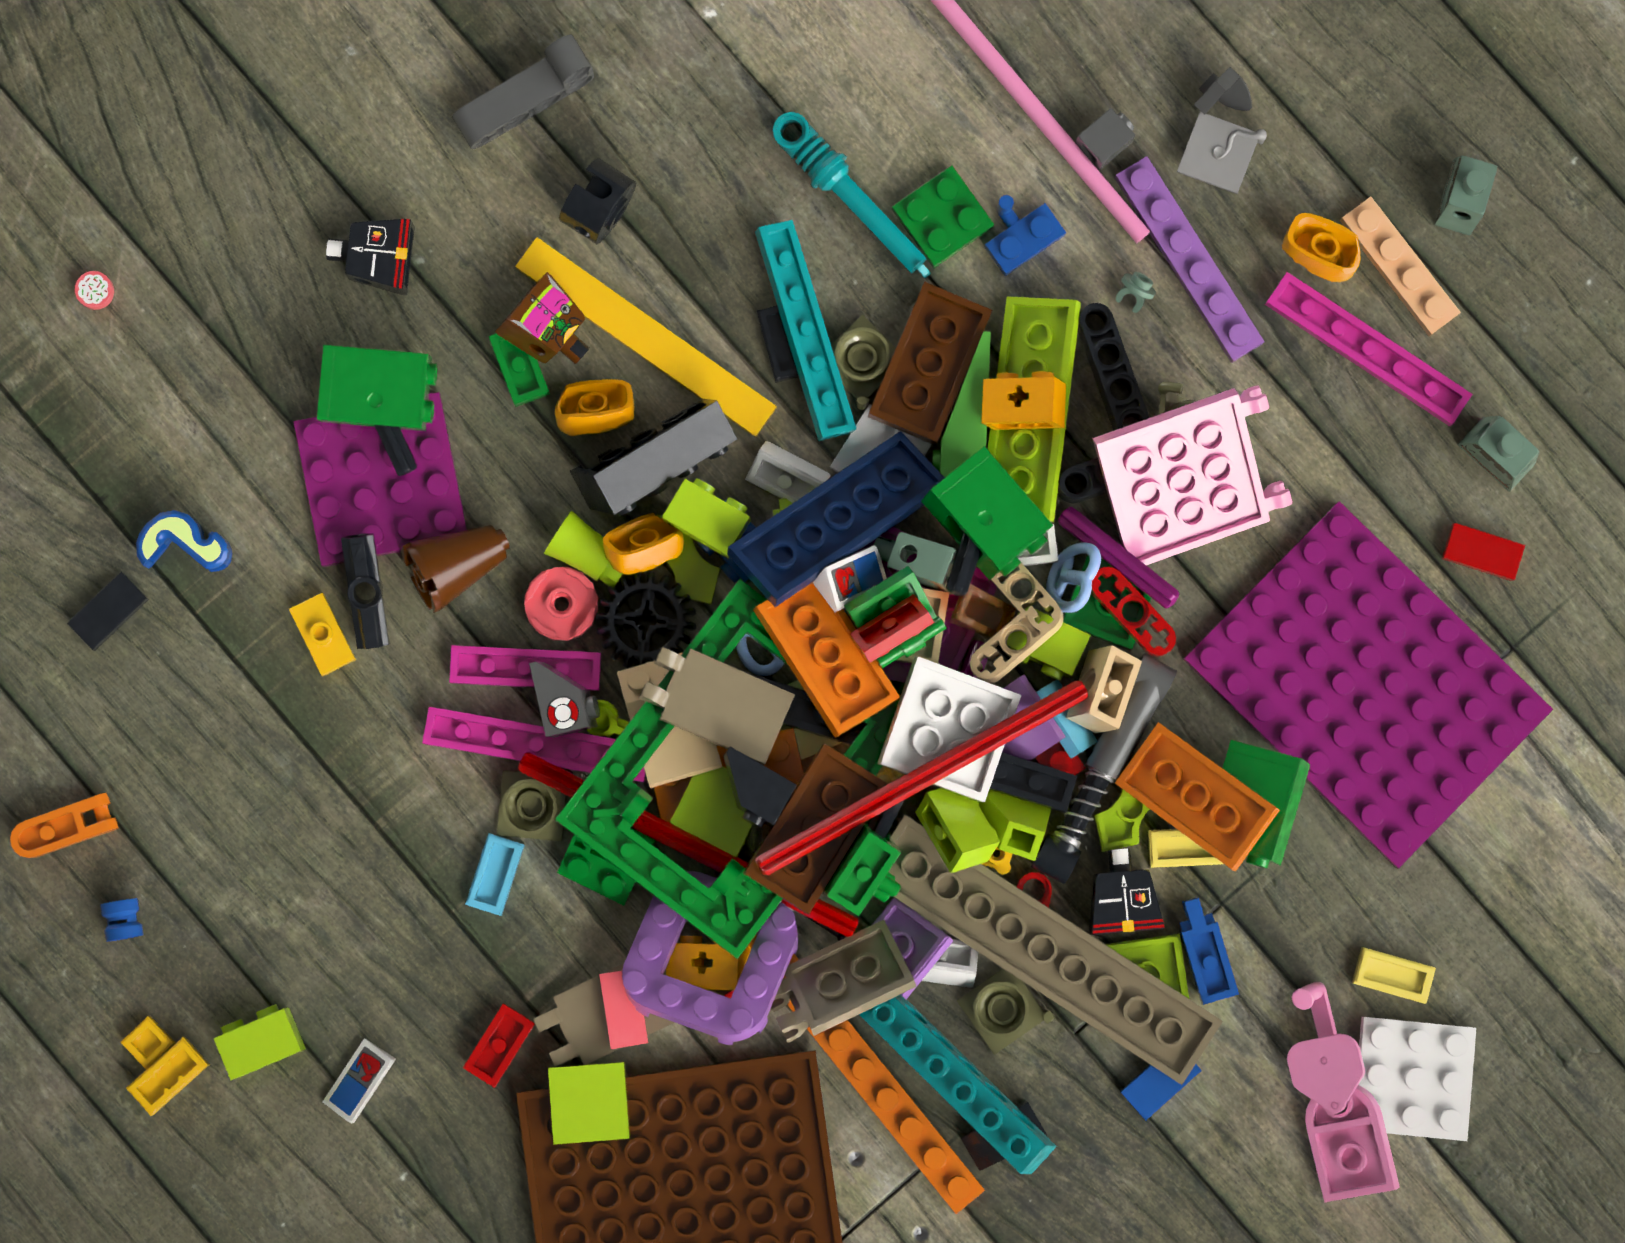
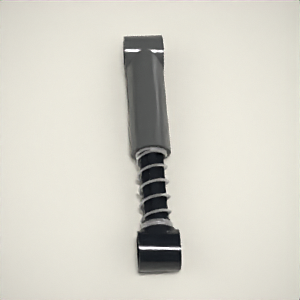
(1105, 764)

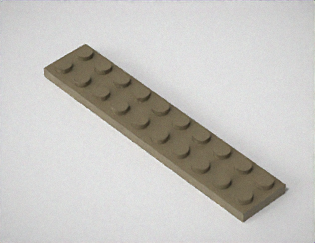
(1053, 956)

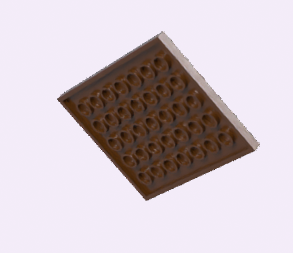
(707, 1160)

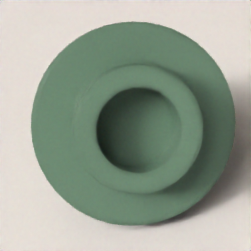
(1137, 285)

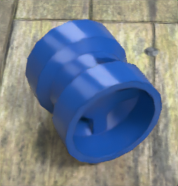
(120, 911)

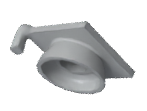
(1219, 152)

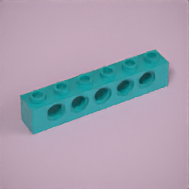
(960, 1083)

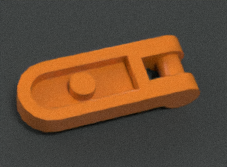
(62, 827)

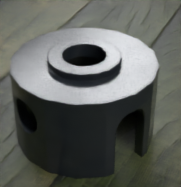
(599, 206)

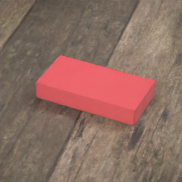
(624, 1022)

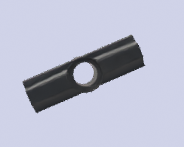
(360, 567)

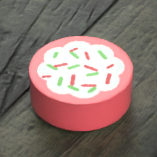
(94, 290)

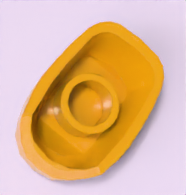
(1322, 247)
(594, 406)
(642, 544)

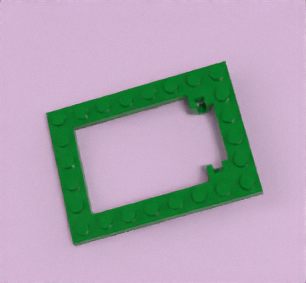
(611, 803)

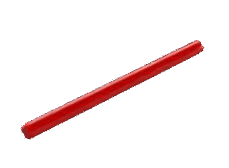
(921, 778)
(679, 840)

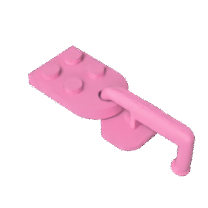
(1350, 1145)

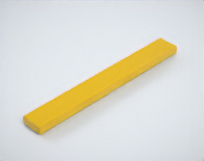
(649, 338)

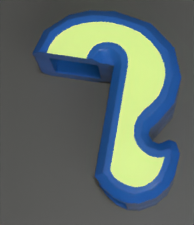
(188, 534)

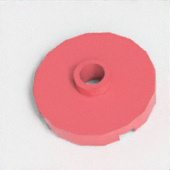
(556, 584)

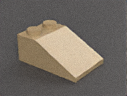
(681, 752)

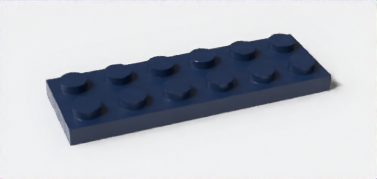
(835, 518)

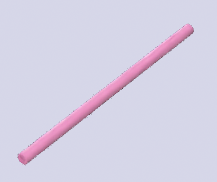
(1042, 119)

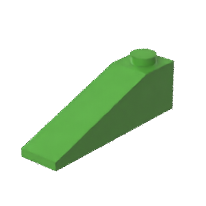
(965, 429)

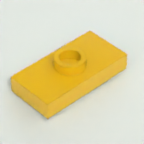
(322, 634)
(167, 1076)

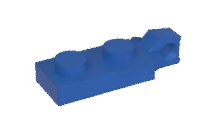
(1206, 954)

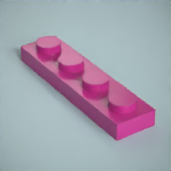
(511, 666)

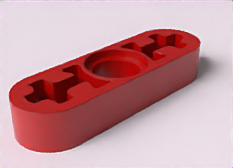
(1143, 639)

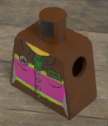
(545, 323)

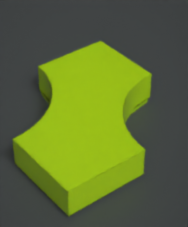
(694, 573)
(1120, 823)

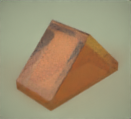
(981, 612)

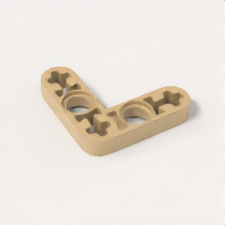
(1024, 622)

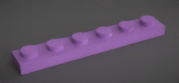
(1189, 259)

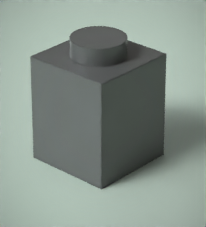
(1106, 138)

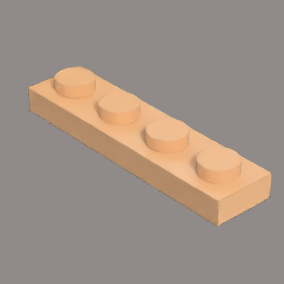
(1400, 266)

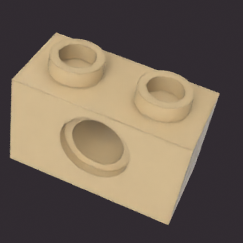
(1109, 683)

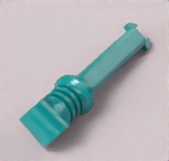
(830, 173)

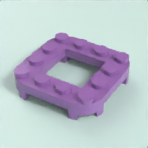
(696, 1007)

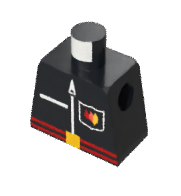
(376, 253)
(1123, 898)

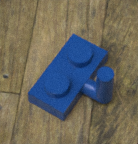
(1023, 237)

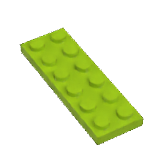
(1035, 338)

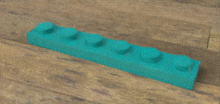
(805, 330)

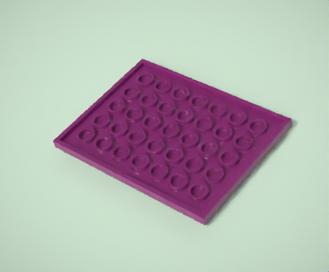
(1368, 684)

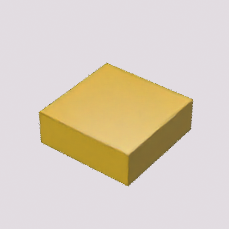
(147, 1042)

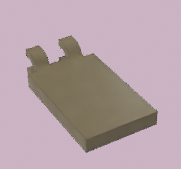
(720, 703)
(842, 981)
(584, 1022)

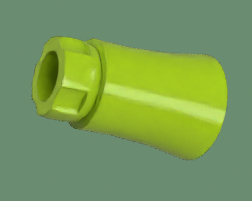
(582, 549)

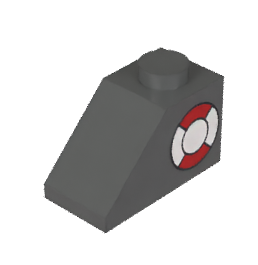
(563, 702)

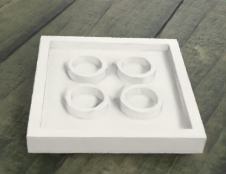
(941, 712)
(1419, 1075)

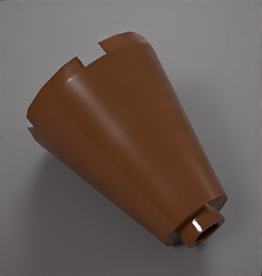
(453, 562)

